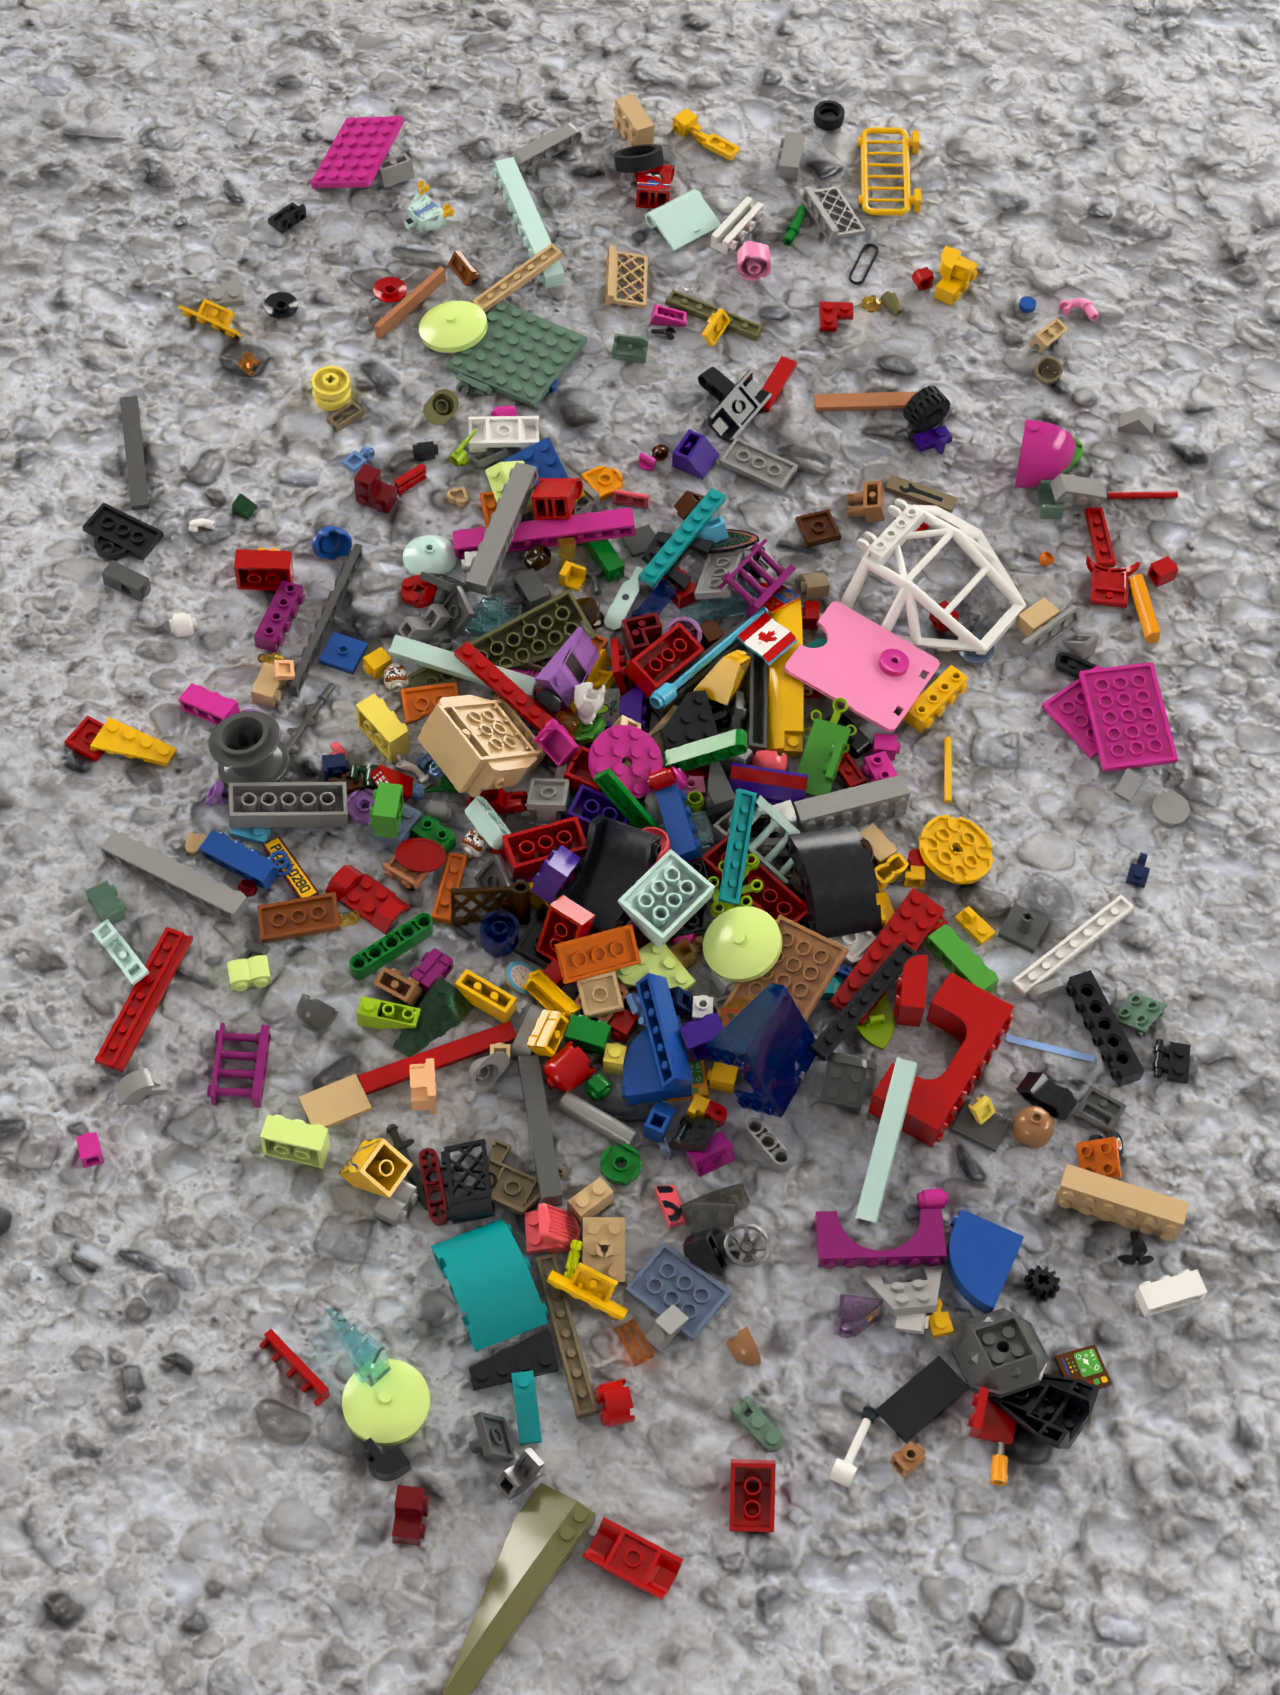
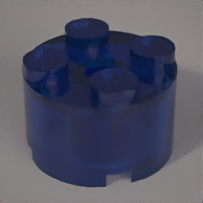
(499, 933)

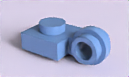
(355, 460)

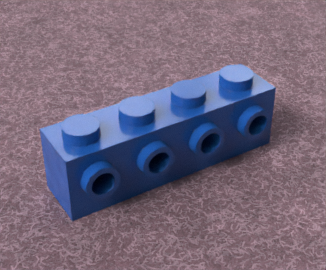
(678, 823)

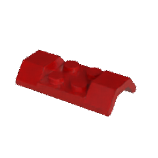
(367, 897)
(633, 1559)

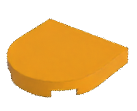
(603, 480)

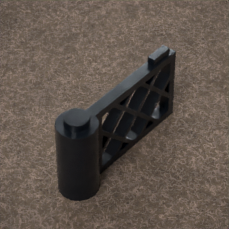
(469, 1206)

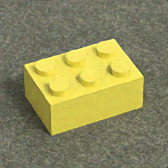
(383, 727)

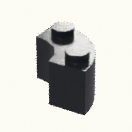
(1051, 1097)

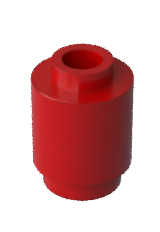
(661, 779)

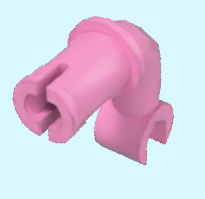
(1085, 306)

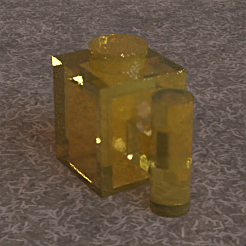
(687, 952)

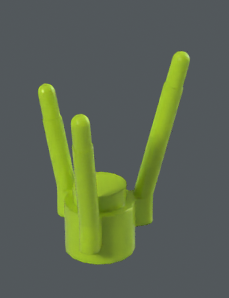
(459, 455)

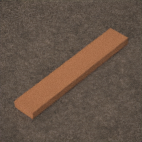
(410, 302)
(862, 401)

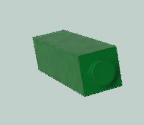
(606, 558)

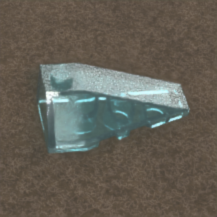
(717, 607)
(363, 1351)

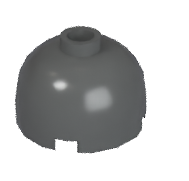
(315, 1013)

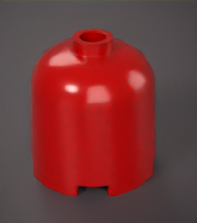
(567, 1069)

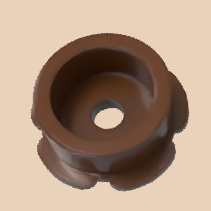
(662, 455)

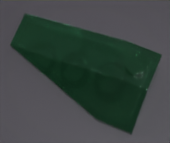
(440, 1011)

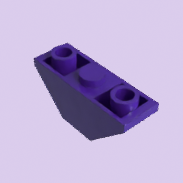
(633, 706)

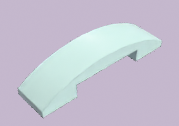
(120, 952)

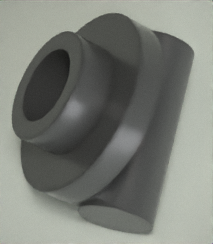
(596, 1060)

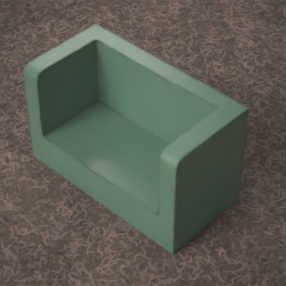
(1047, 505)

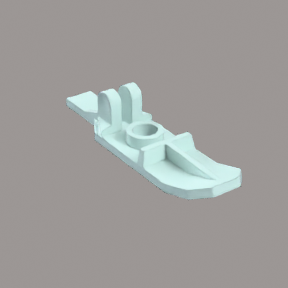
(620, 607)

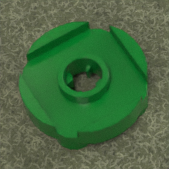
(616, 1175)

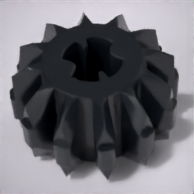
(1034, 1283)

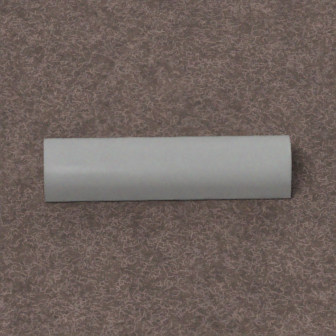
(596, 1120)

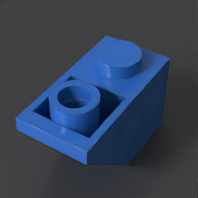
(659, 1121)

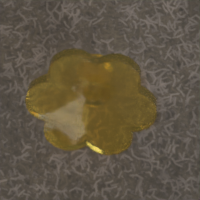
(871, 303)

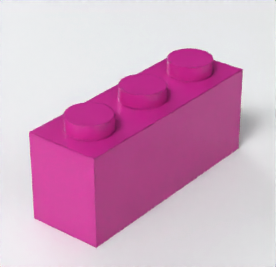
(207, 704)

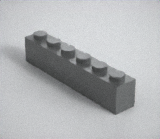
(756, 693)

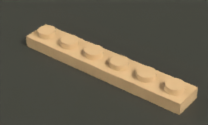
(518, 278)

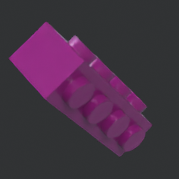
(279, 616)

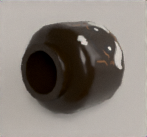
(537, 557)

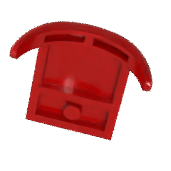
(1109, 585)

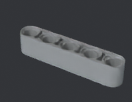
(546, 146)

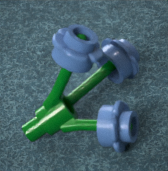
(426, 762)

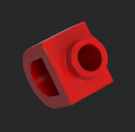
(923, 278)

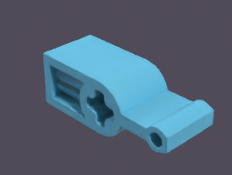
(714, 530)

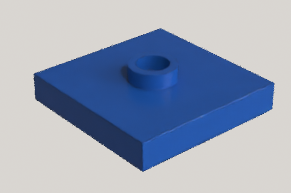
(343, 653)

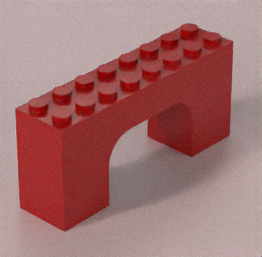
(978, 1024)

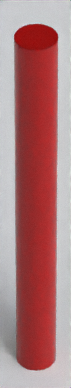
(1142, 495)

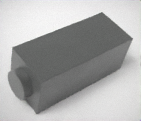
(126, 581)

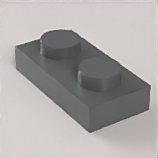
(488, 457)

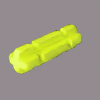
(573, 1258)

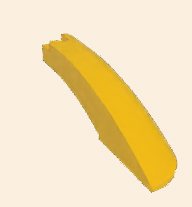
(786, 692)

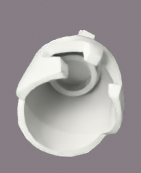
(588, 701)

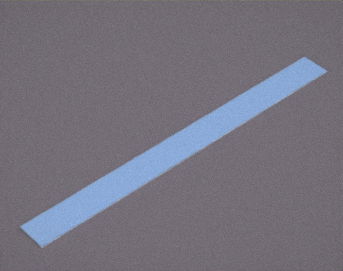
(1050, 1048)

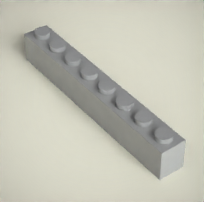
(501, 528)
(174, 876)

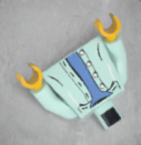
(425, 213)

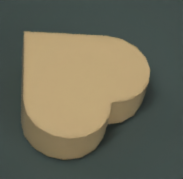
(458, 496)
(193, 843)

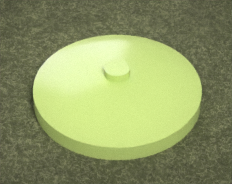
(453, 326)
(742, 944)
(389, 1409)

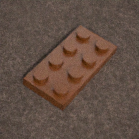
(298, 917)

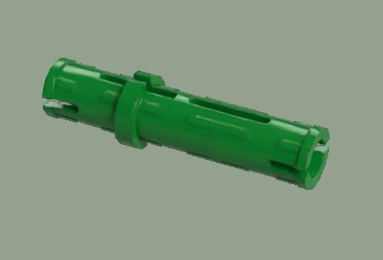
(793, 229)

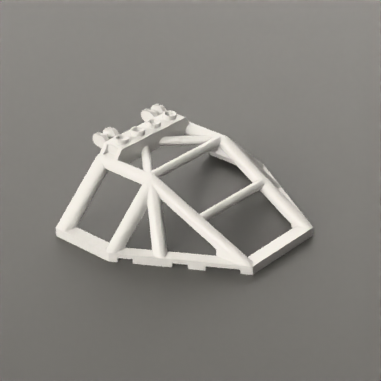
(949, 527)

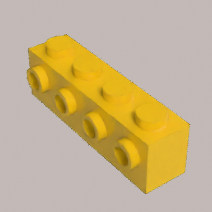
(936, 698)

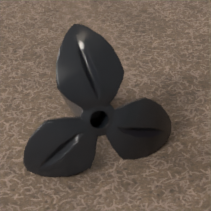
(1139, 1249)

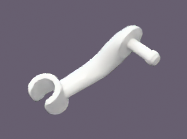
(404, 765)

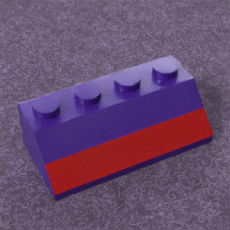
(772, 784)

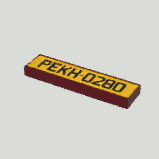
(297, 879)

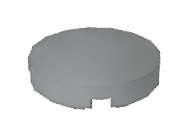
(1170, 809)

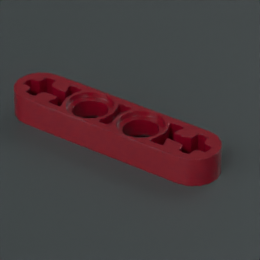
(435, 1186)

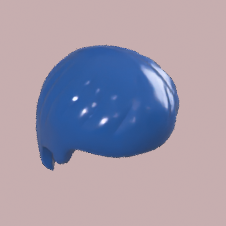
(331, 543)

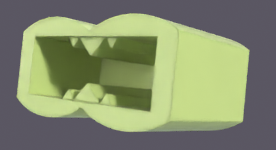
(249, 973)

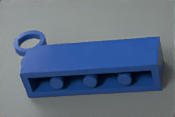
(243, 861)

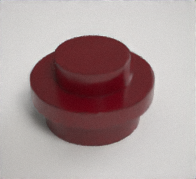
(247, 887)

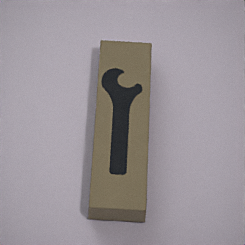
(920, 493)

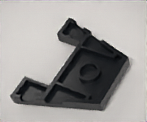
(698, 545)

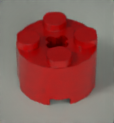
(615, 1403)

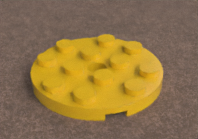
(960, 867)

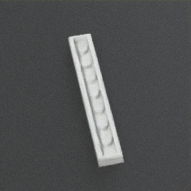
(1072, 945)

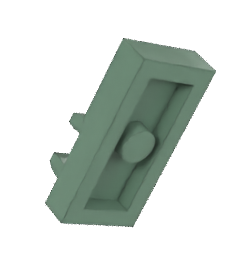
(480, 388)

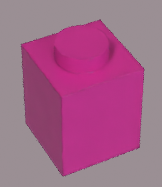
(886, 743)
(90, 1149)

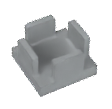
(548, 797)

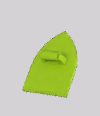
(879, 1025)

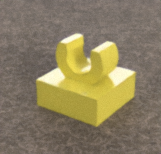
(982, 1109)

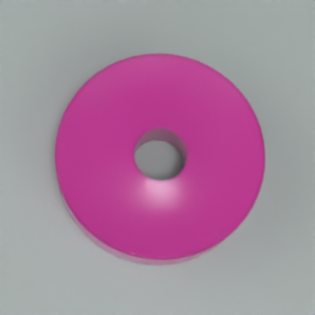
(900, 663)

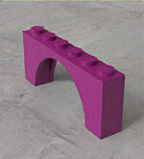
(838, 1249)

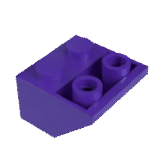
(694, 455)

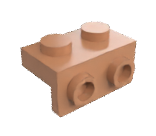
(407, 878)

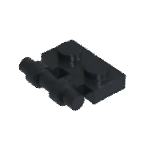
(1178, 1061)

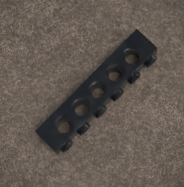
(1087, 984)

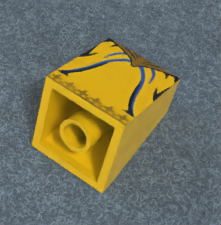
(726, 677)
(376, 1167)

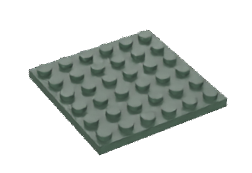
(519, 354)

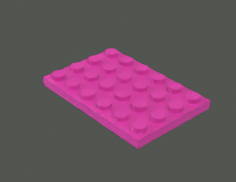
(357, 152)
(1128, 717)

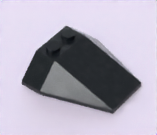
(1053, 1410)

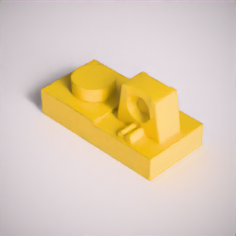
(716, 325)
(974, 925)

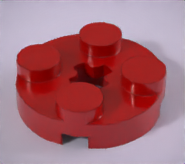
(421, 600)

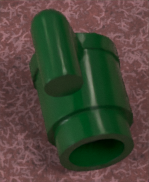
(366, 770)

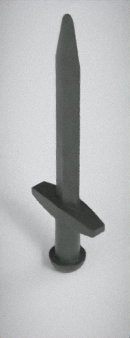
(412, 1174)

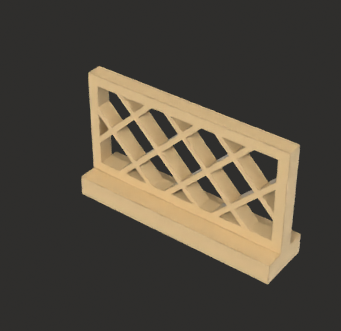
(612, 289)

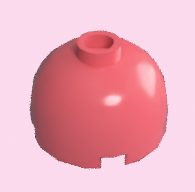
(769, 759)

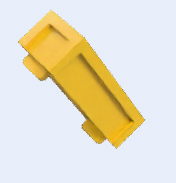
(550, 995)

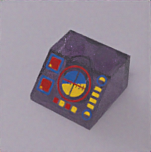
(855, 1314)

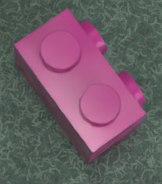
(878, 767)

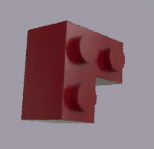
(373, 492)
(640, 631)
(410, 1509)

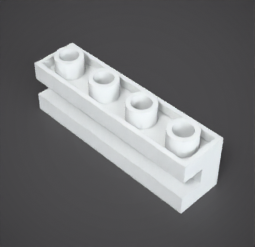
(737, 226)

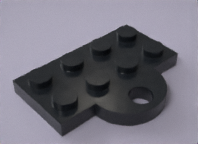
(121, 534)

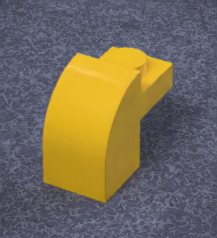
(951, 266)

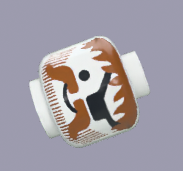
(395, 677)
(473, 844)

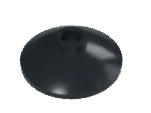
(280, 305)

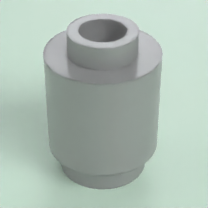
(438, 810)

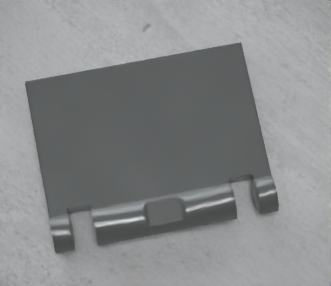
(987, 1134)

